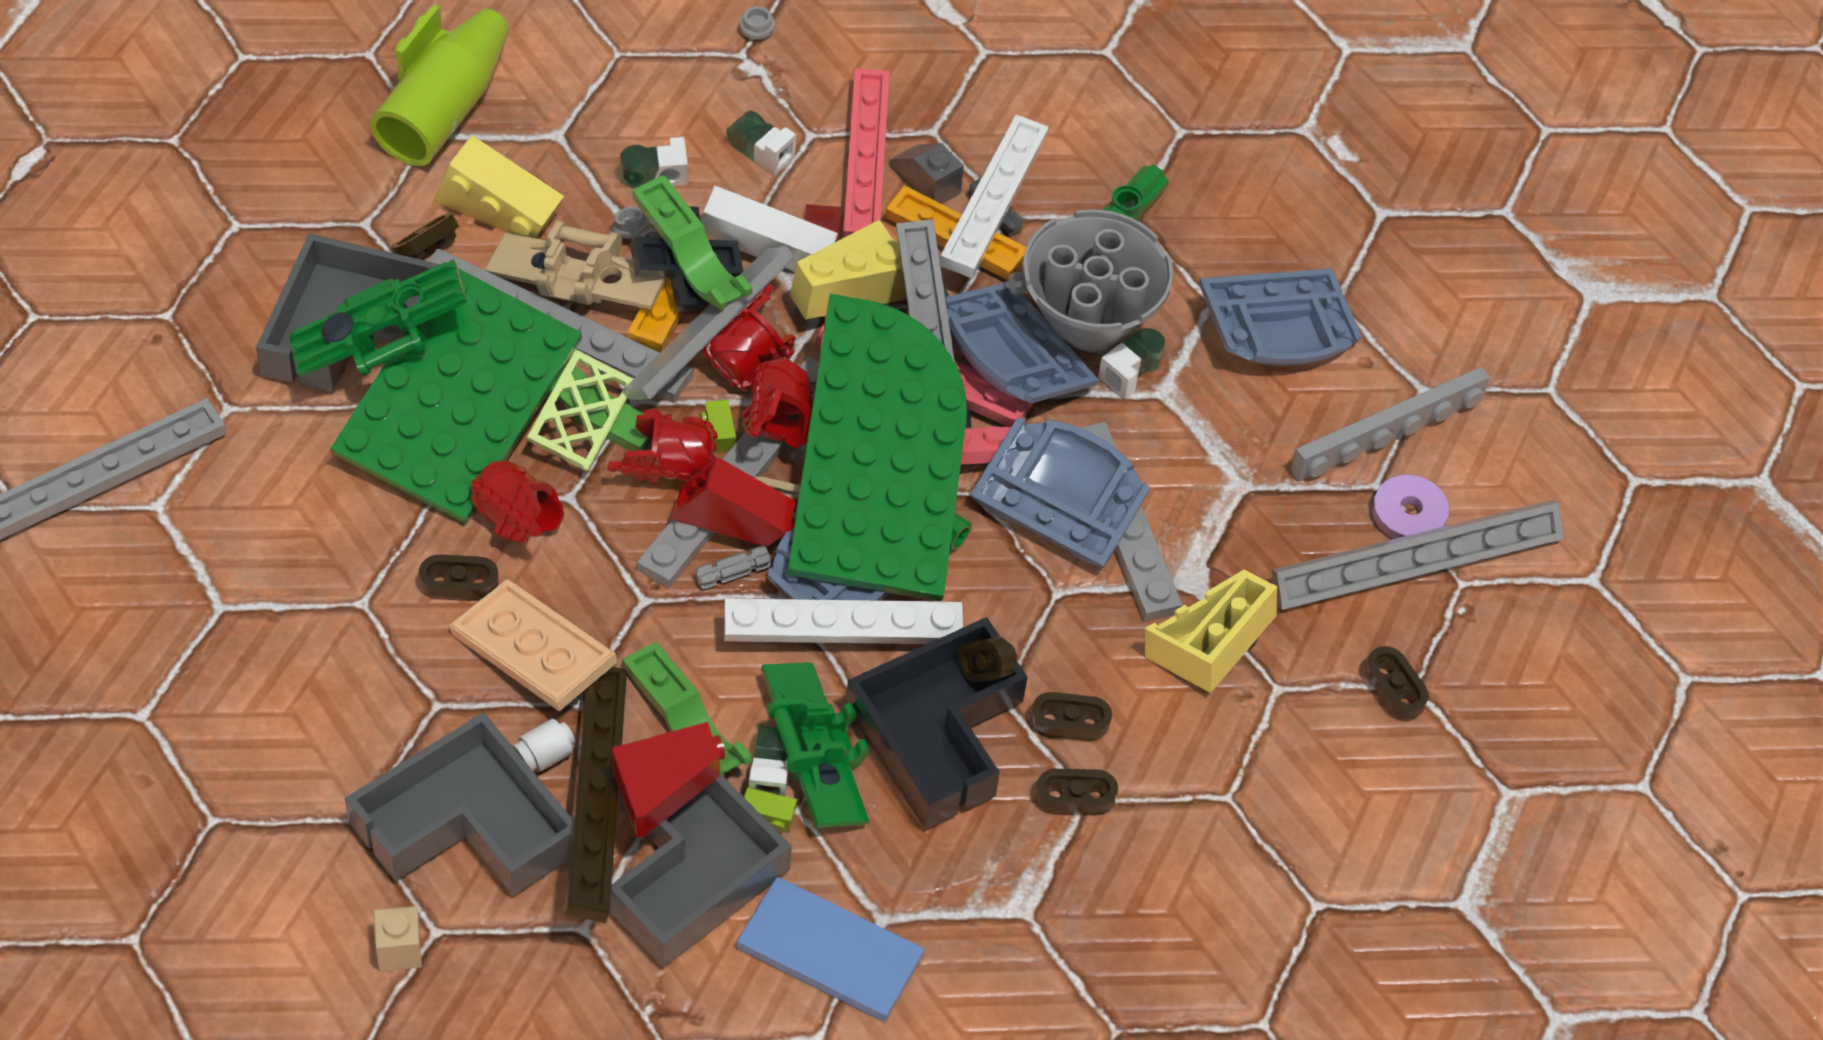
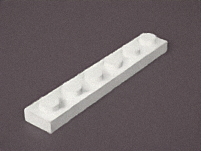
(993, 196)
(839, 621)

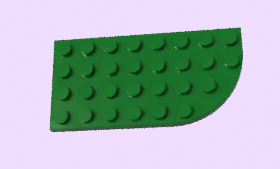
(880, 455)

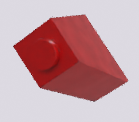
(734, 505)
(665, 773)

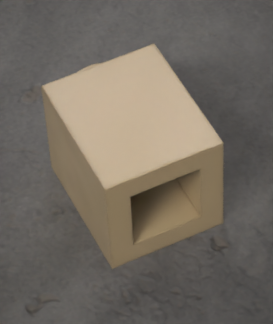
(398, 938)

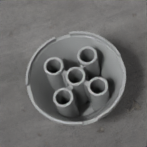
(1096, 277)

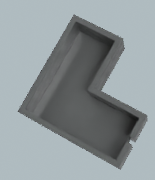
(318, 283)
(458, 789)
(707, 867)

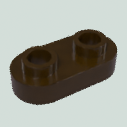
(436, 231)
(459, 576)
(987, 659)
(1399, 684)
(1070, 714)
(1075, 789)

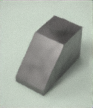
(930, 171)

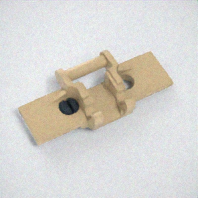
(573, 279)

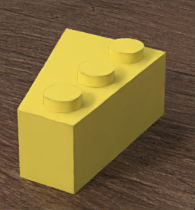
(497, 191)
(857, 266)
(1214, 632)

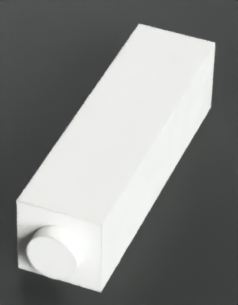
(761, 227)

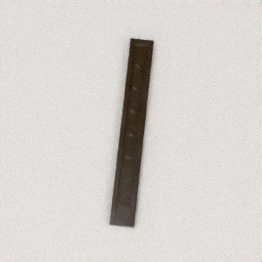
(595, 799)

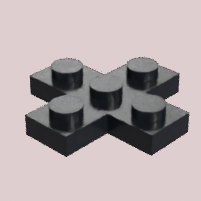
(655, 259)

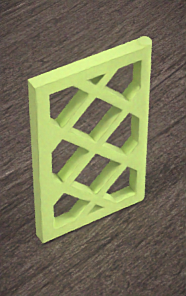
(550, 413)

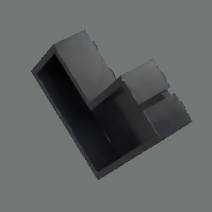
(921, 719)

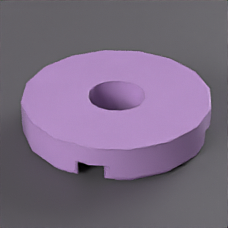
(1409, 491)

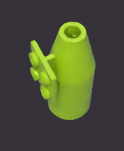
(438, 83)

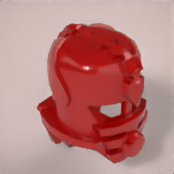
(746, 343)
(779, 391)
(676, 449)
(507, 499)

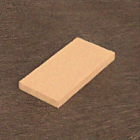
(533, 644)

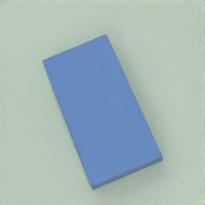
(831, 949)

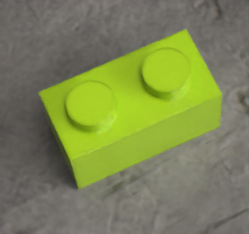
(721, 418)
(774, 808)

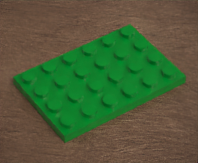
(460, 401)

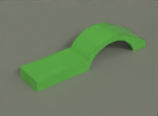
(688, 243)
(623, 430)
(676, 698)

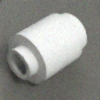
(545, 745)

